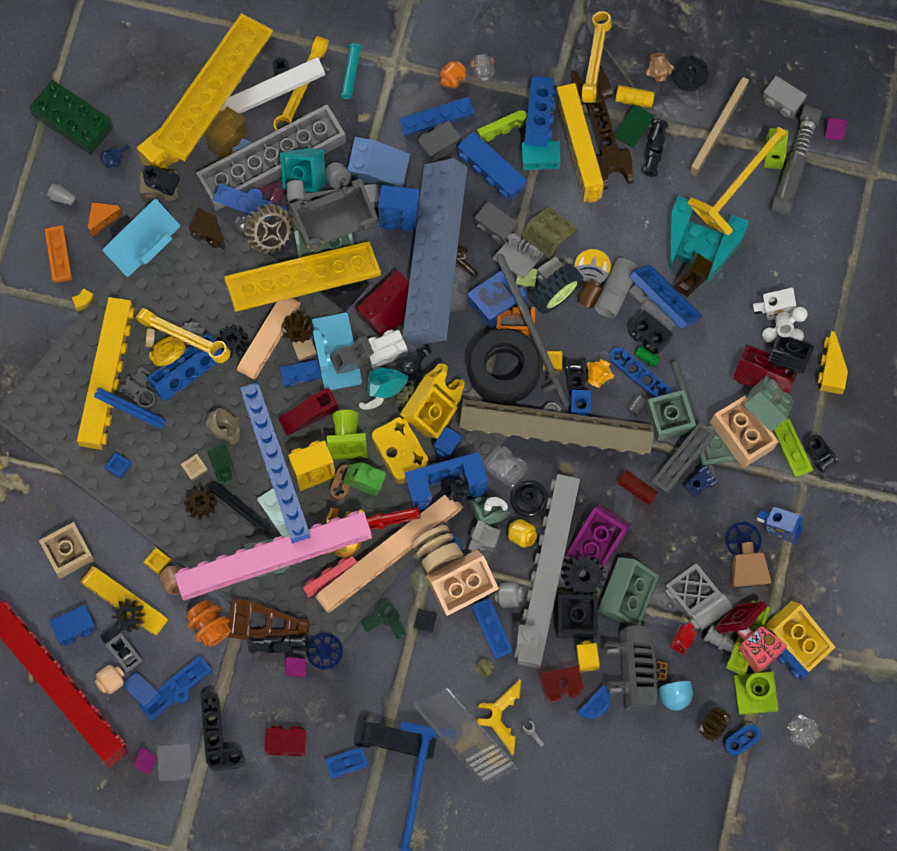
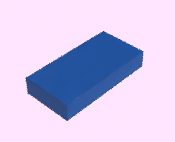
(141, 690)

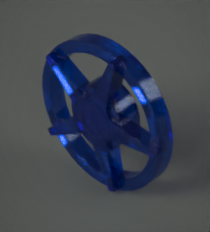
(742, 537)

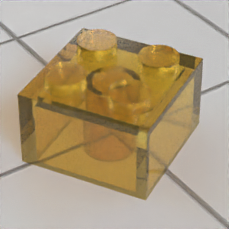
(226, 132)

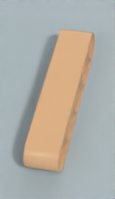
(267, 338)

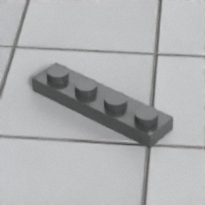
(684, 457)

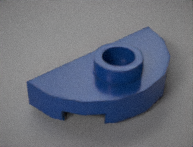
(596, 705)

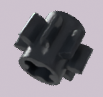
(456, 489)

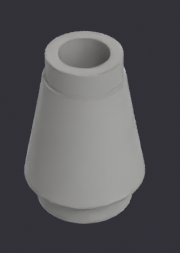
(60, 194)

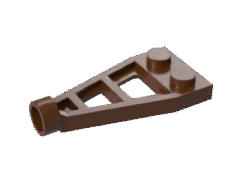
(241, 616)

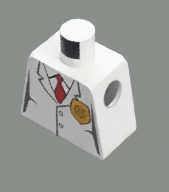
(776, 303)

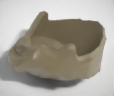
(224, 426)

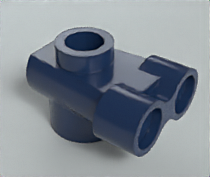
(704, 478)

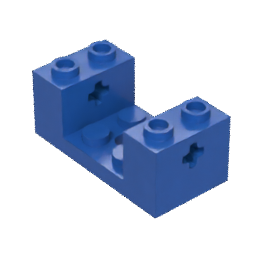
(469, 466)

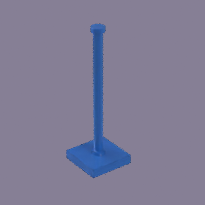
(426, 734)

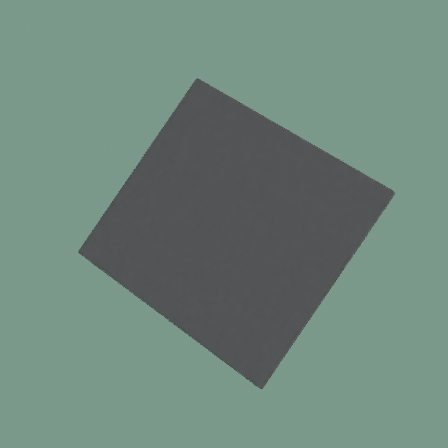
(189, 286)

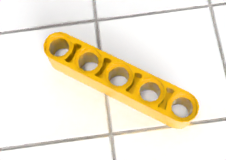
(114, 592)

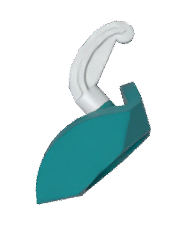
(383, 384)

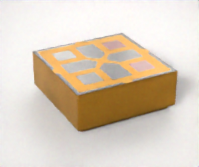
(662, 671)

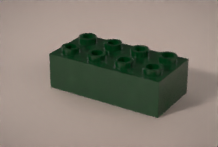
(71, 117)

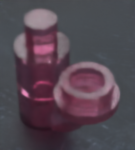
(276, 190)

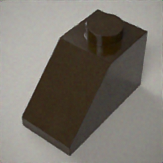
(693, 275)

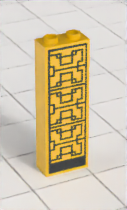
(579, 143)

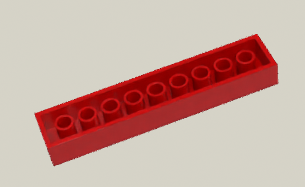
(60, 687)

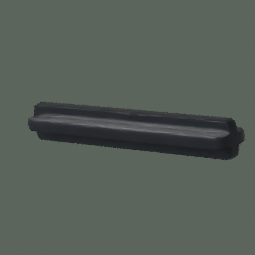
(239, 507)

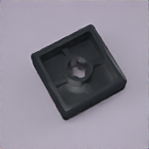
(791, 354)

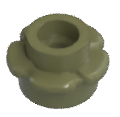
(485, 667)

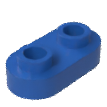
(741, 739)

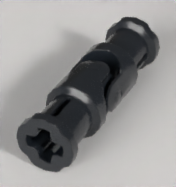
(655, 148)
(278, 644)

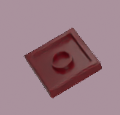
(741, 617)

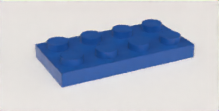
(668, 298)

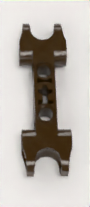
(610, 157)

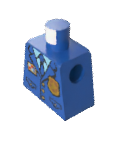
(782, 524)

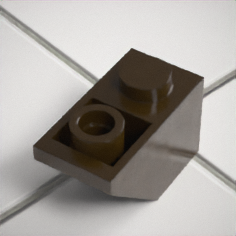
(206, 228)

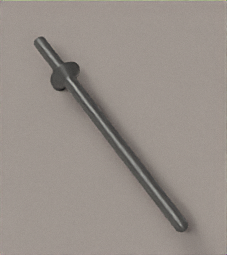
(552, 374)

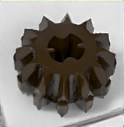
(297, 327)
(200, 510)
(714, 724)

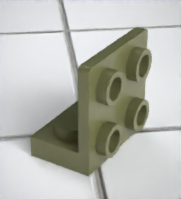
(548, 231)

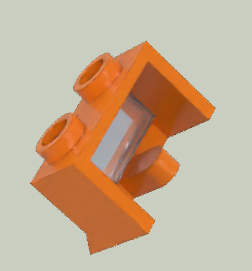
(514, 320)

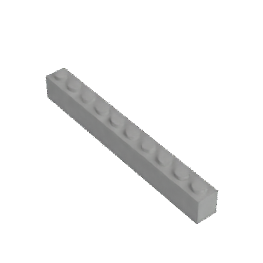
(549, 565)

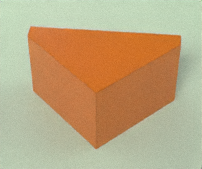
(101, 216)

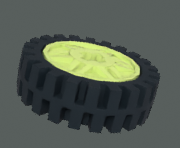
(556, 288)

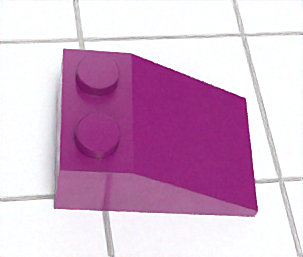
(599, 536)

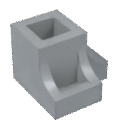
(483, 537)

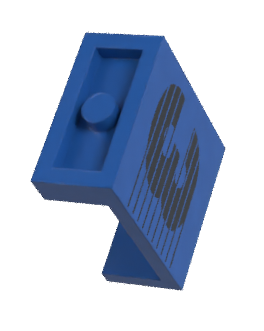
(493, 298)

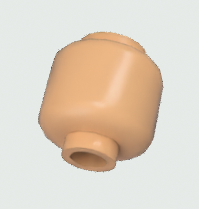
(109, 679)

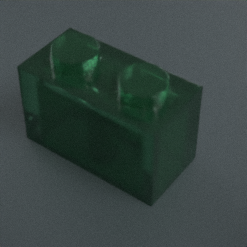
(221, 464)

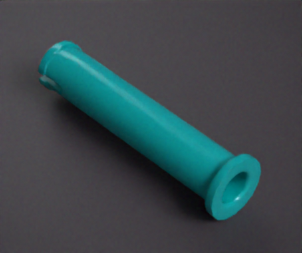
(350, 72)

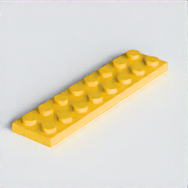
(302, 276)

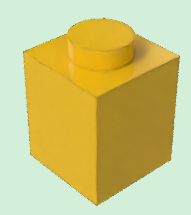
(587, 656)

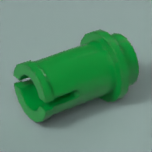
(648, 357)

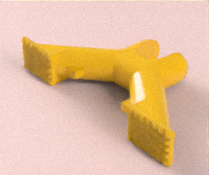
(495, 721)

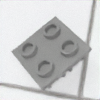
(519, 255)

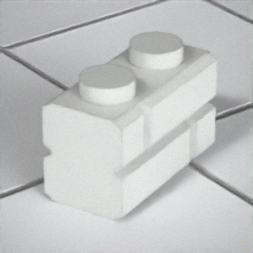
(387, 348)

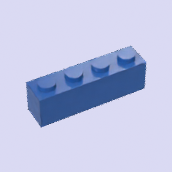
(491, 167)

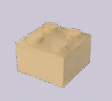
(66, 550)

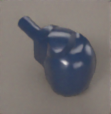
(112, 157)

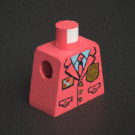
(760, 648)

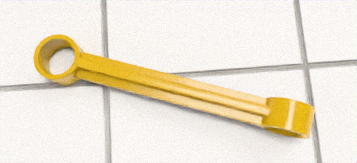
(318, 50)
(589, 89)
(150, 320)

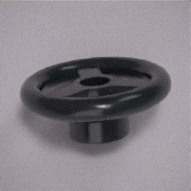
(532, 492)

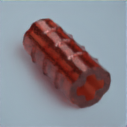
(637, 488)

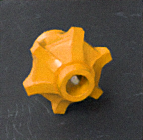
(599, 372)

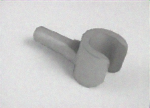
(532, 732)

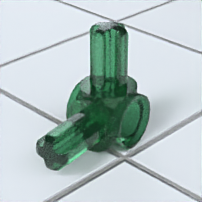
(379, 618)

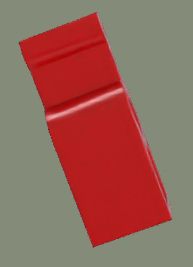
(683, 638)

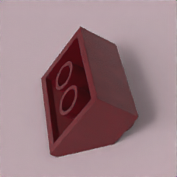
(386, 305)
(755, 366)

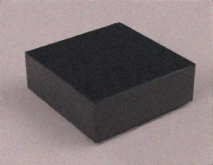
(425, 620)

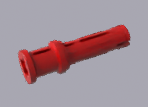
(382, 520)

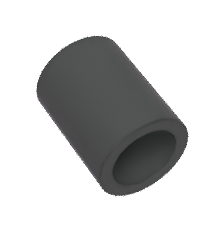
(636, 405)

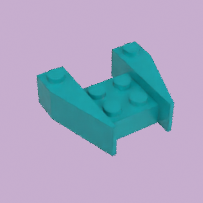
(690, 238)

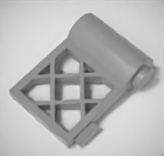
(707, 610)

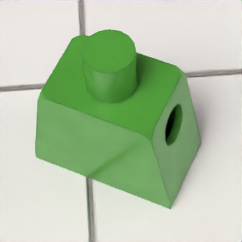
(366, 478)

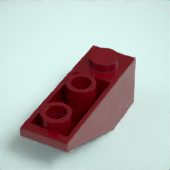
(309, 411)

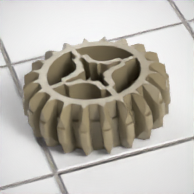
(256, 237)

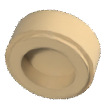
(150, 337)

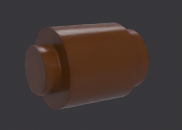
(590, 293)

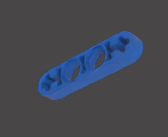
(640, 374)

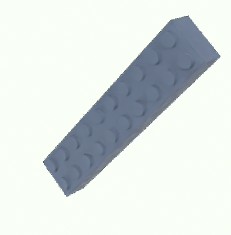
(435, 252)

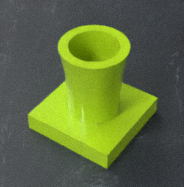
(346, 442)
(749, 700)

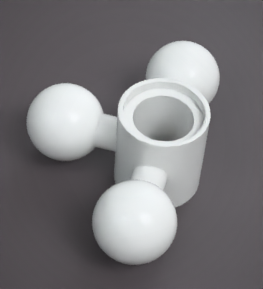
(785, 325)

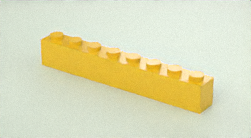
(105, 372)

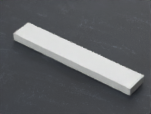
(275, 86)

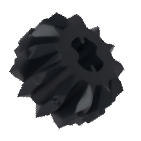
(239, 344)
(128, 624)

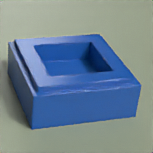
(118, 465)

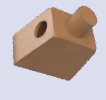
(749, 568)

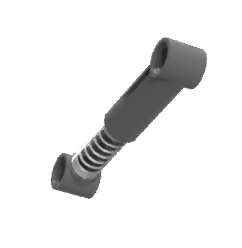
(796, 162)

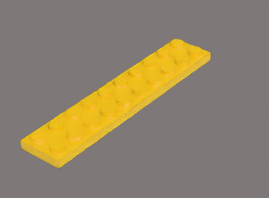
(212, 87)

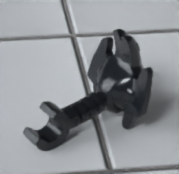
(411, 364)

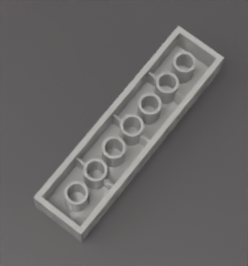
(260, 161)

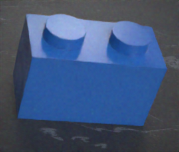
(73, 626)

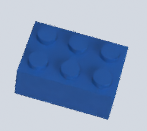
(398, 208)

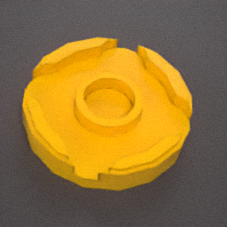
(167, 351)

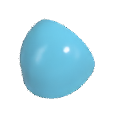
(676, 695)

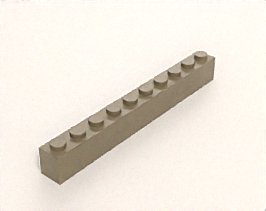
(556, 426)

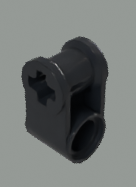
(163, 181)
(575, 372)
(821, 454)

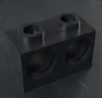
(654, 329)

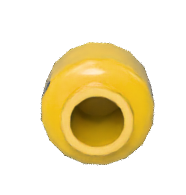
(522, 533)

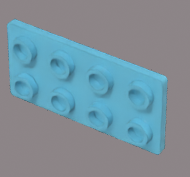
(141, 238)
(330, 335)

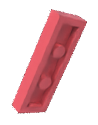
(328, 576)

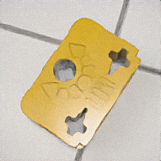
(405, 446)

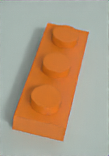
(58, 254)

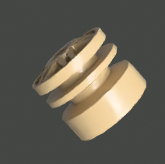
(436, 548)

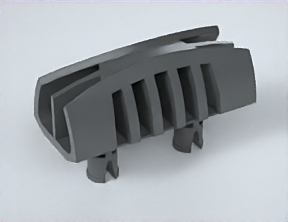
(637, 664)

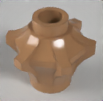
(659, 67)

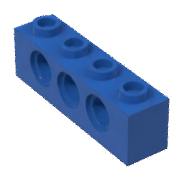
(539, 111)
(180, 373)

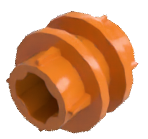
(206, 620)

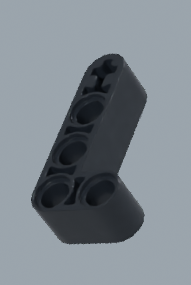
(217, 731)
(390, 738)

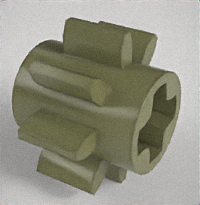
(404, 395)

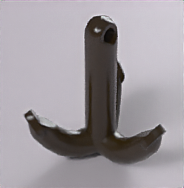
(460, 259)

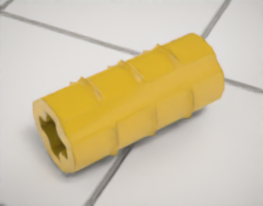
(635, 96)

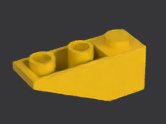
(834, 370)

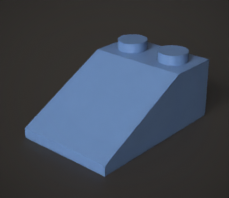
(378, 163)

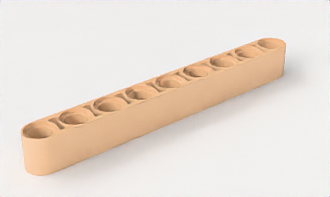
(386, 554)

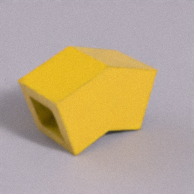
(83, 299)

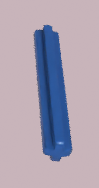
(130, 408)

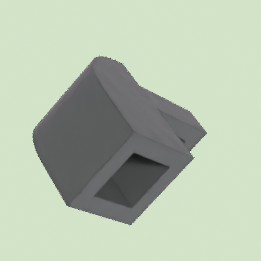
(352, 357)

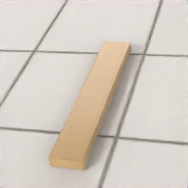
(719, 126)

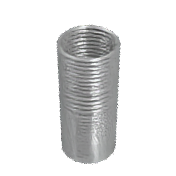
(618, 283)

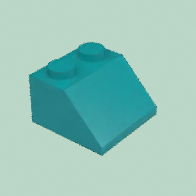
(304, 165)

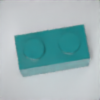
(541, 157)

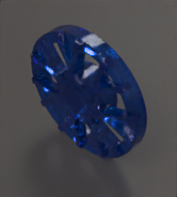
(325, 651)

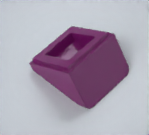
(835, 129)
(296, 667)
(144, 761)

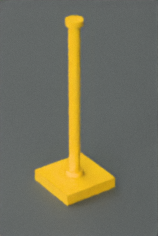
(710, 214)

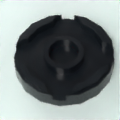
(690, 73)

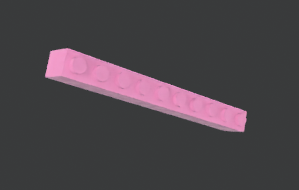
(272, 556)

